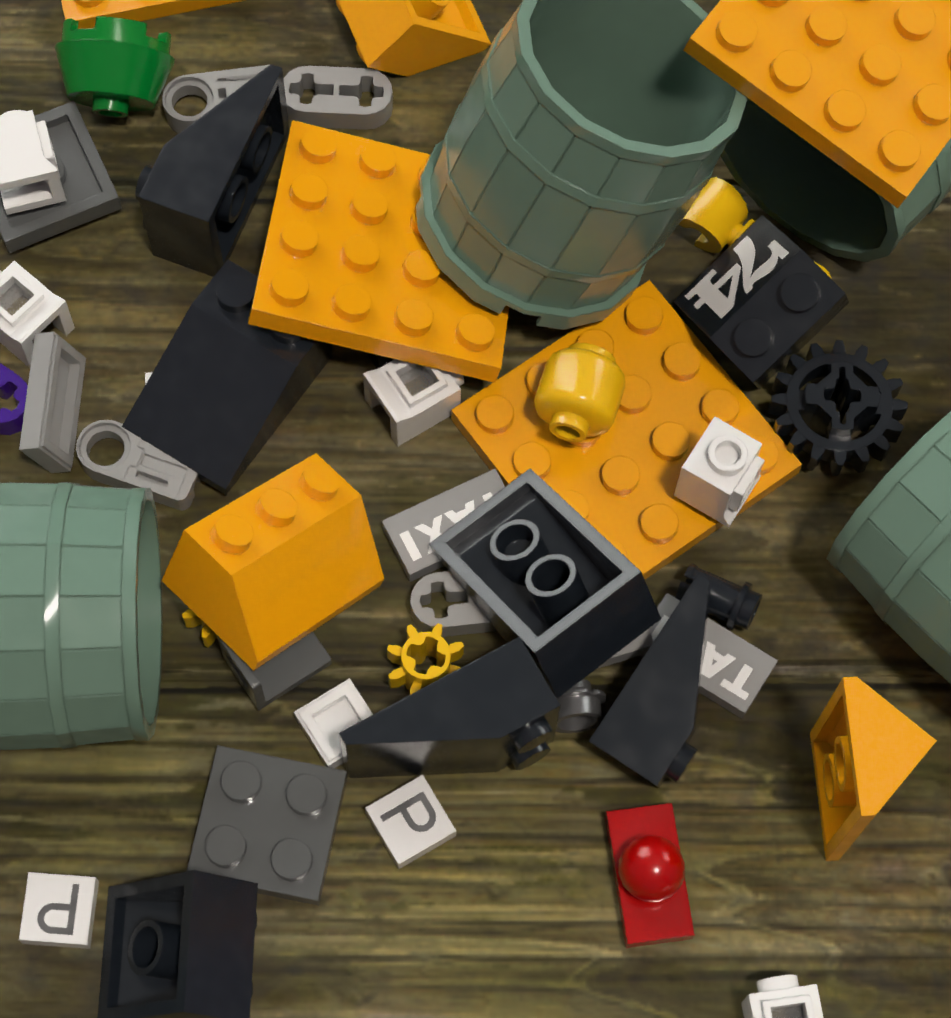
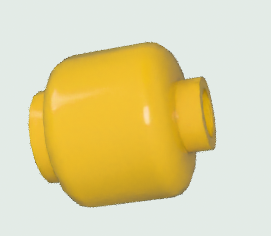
(580, 392)

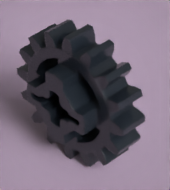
(860, 395)

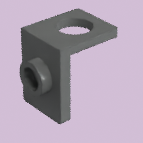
(280, 673)

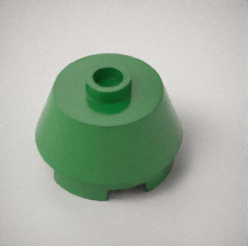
(114, 65)

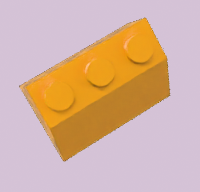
(413, 34)
(277, 561)

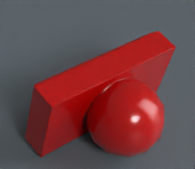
(649, 875)

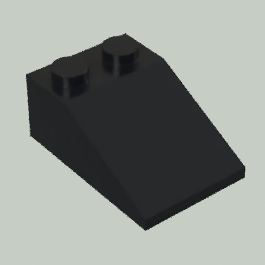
(213, 175)
(224, 383)
(548, 579)
(464, 723)

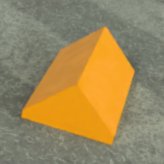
(860, 759)

